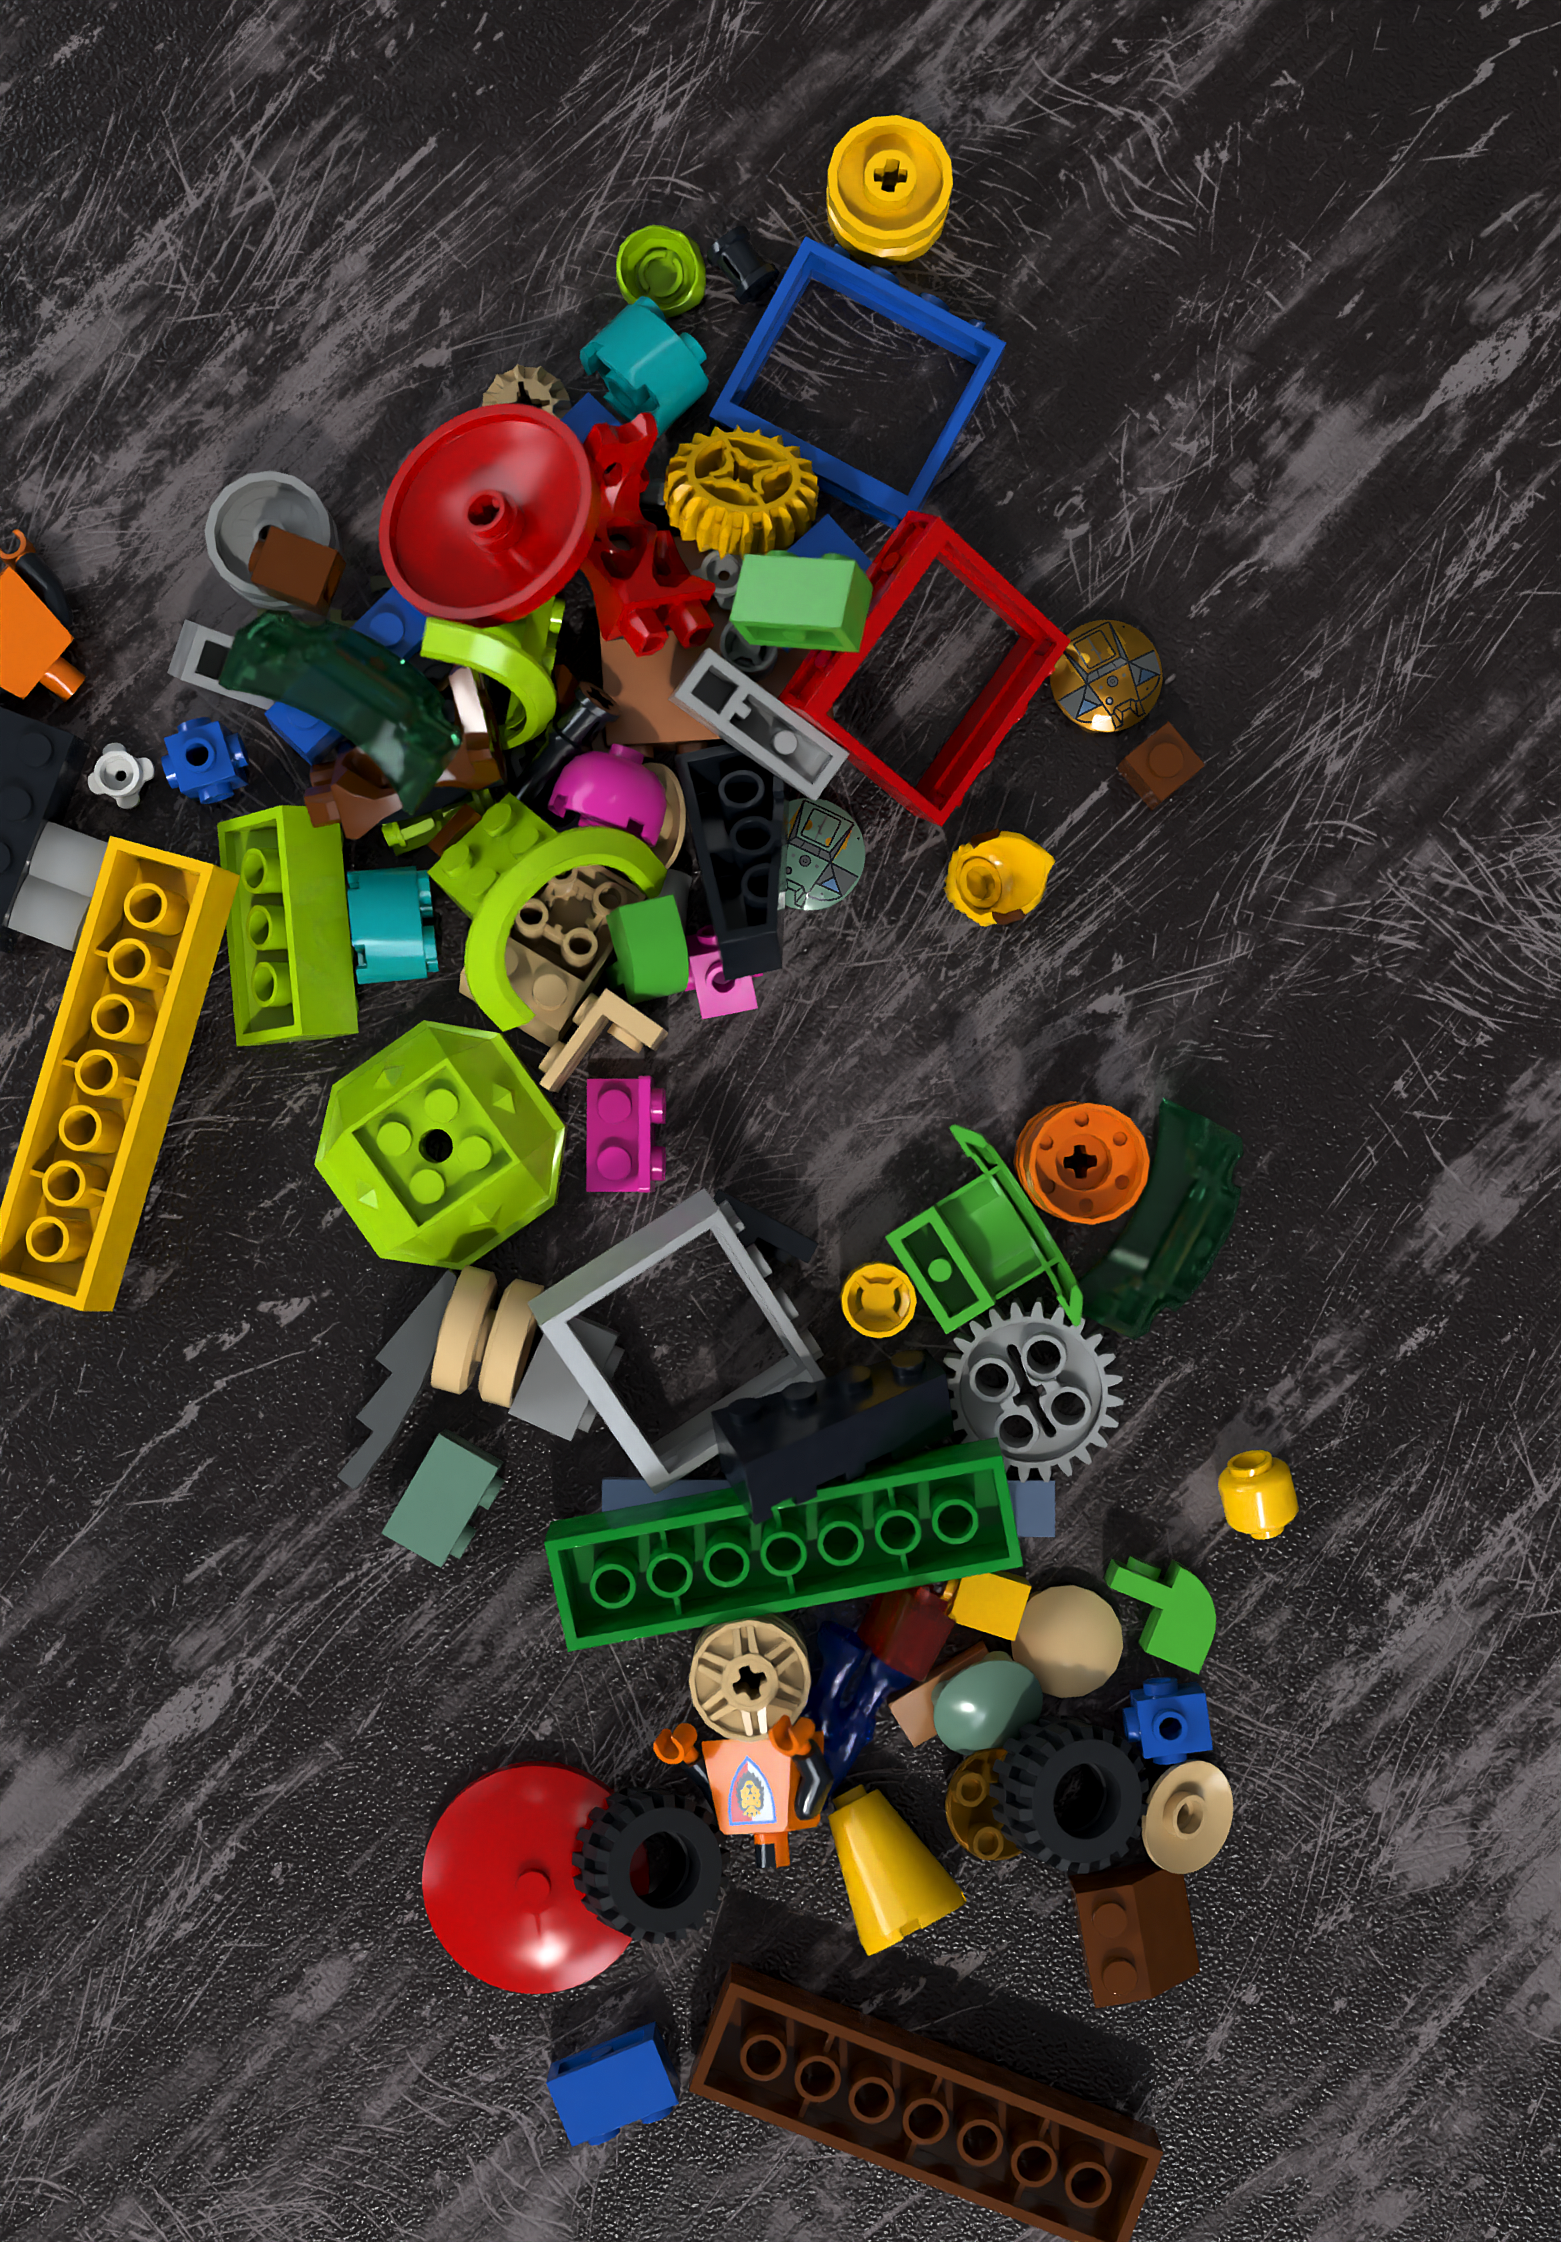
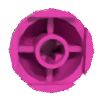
(612, 792)

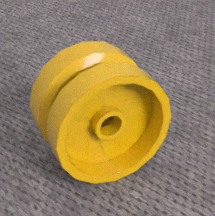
(897, 158)

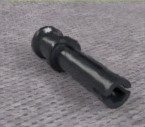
(564, 741)

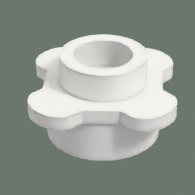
(109, 764)

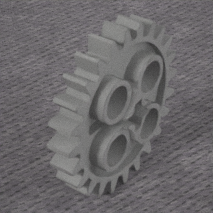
(1078, 1371)

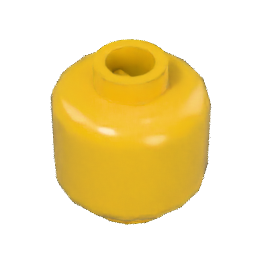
(1258, 1494)

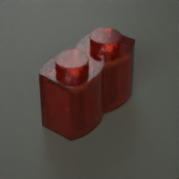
(908, 1628)

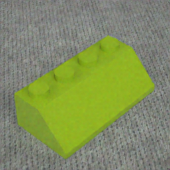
(288, 928)

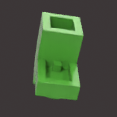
(648, 949)
(1181, 1614)

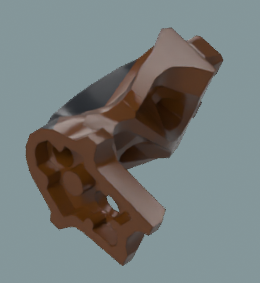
(360, 795)

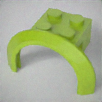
(515, 655)
(503, 866)

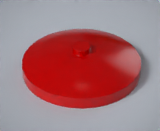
(490, 515)
(505, 1882)

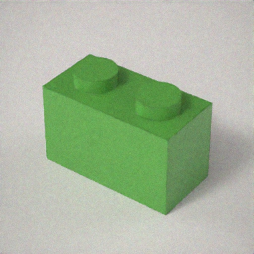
(801, 601)

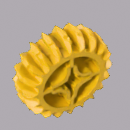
(740, 492)

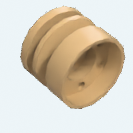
(764, 1644)

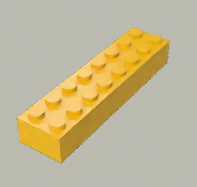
(111, 1074)

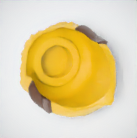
(997, 877)

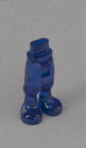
(850, 1727)

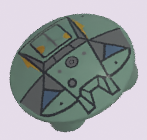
(822, 854)

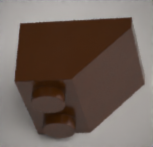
(1133, 1932)

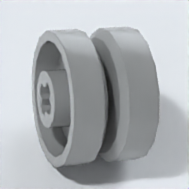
(245, 515)

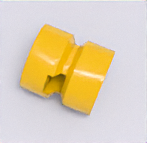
(877, 1299)

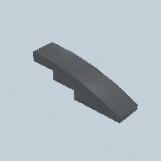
(411, 1360)

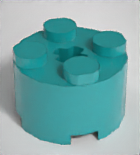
(647, 365)
(388, 924)

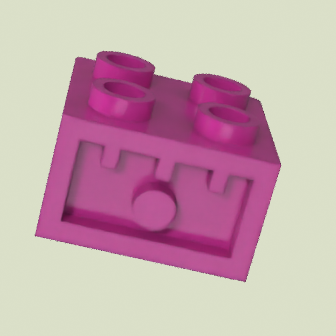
(622, 1135)

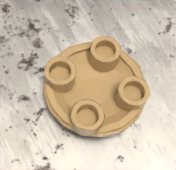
(1068, 1640)

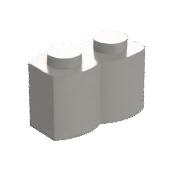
(58, 886)

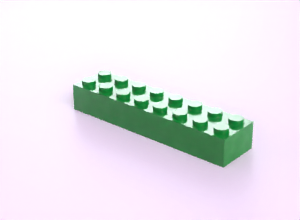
(708, 1564)

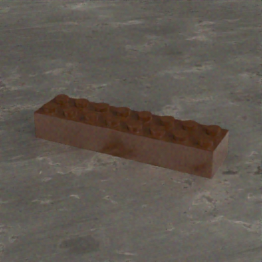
(924, 2110)

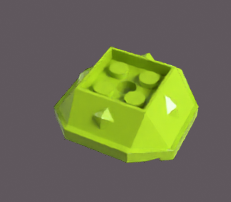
(501, 1158)

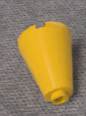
(887, 1871)

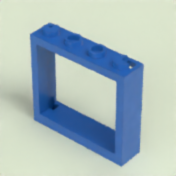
(881, 293)

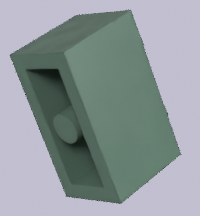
(443, 1499)

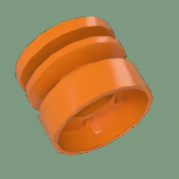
(1104, 1185)

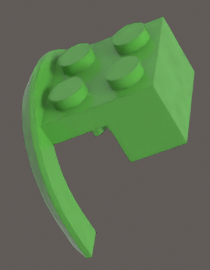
(981, 1243)

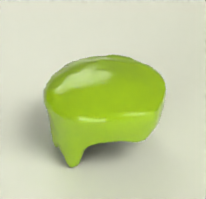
(663, 267)

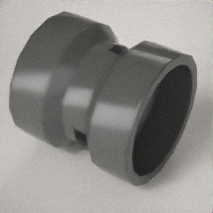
(734, 647)

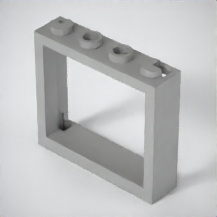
(695, 1439)

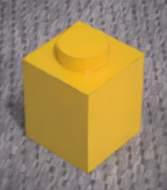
(989, 1602)

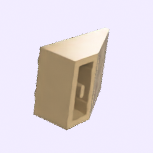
(562, 946)

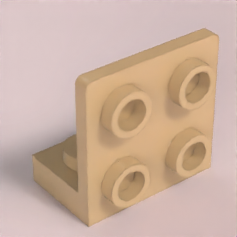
(628, 1026)

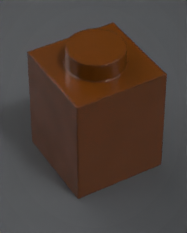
(296, 570)
(1160, 765)

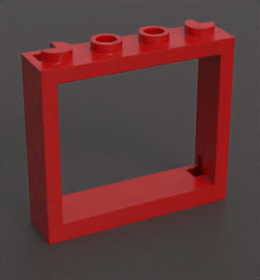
(999, 706)

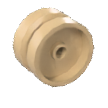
(479, 1334)

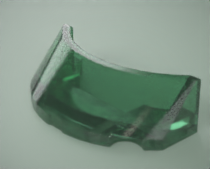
(354, 689)
(1173, 1229)

